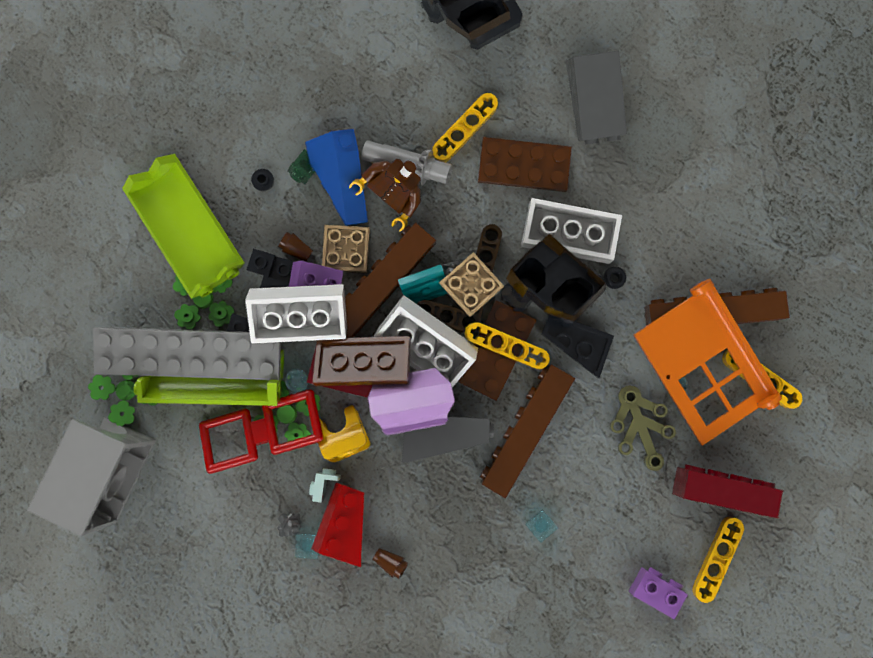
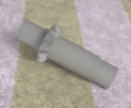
(426, 166)

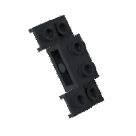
(275, 273)

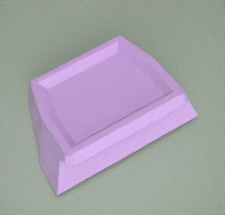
(412, 405)

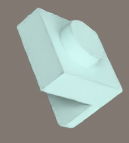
(318, 487)

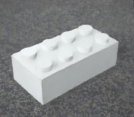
(581, 230)
(296, 313)
(431, 340)

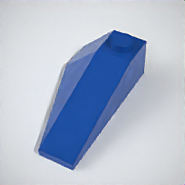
(337, 165)

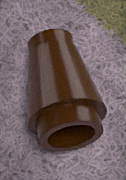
(295, 247)
(390, 563)

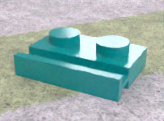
(423, 284)

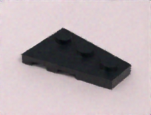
(580, 342)

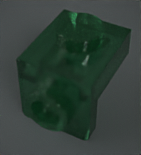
(300, 169)

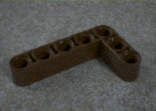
(484, 246)

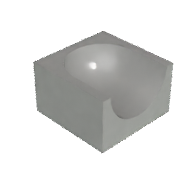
(91, 476)

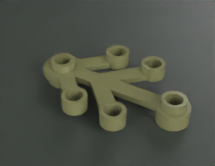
(640, 424)

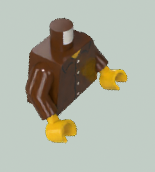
(394, 184)

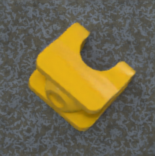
(347, 441)

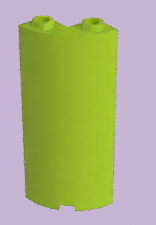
(183, 226)
(209, 390)

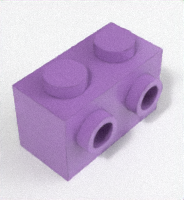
(311, 274)
(657, 592)

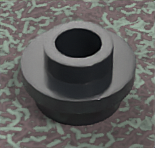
(262, 186)
(621, 277)

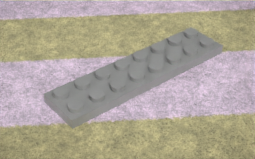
(184, 354)

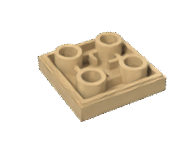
(346, 248)
(471, 284)

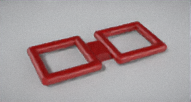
(260, 432)

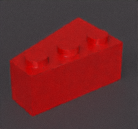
(342, 526)

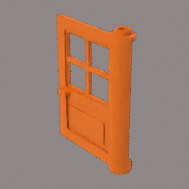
(688, 339)

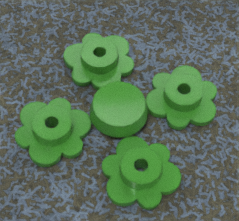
(192, 310)
(124, 391)
(288, 414)

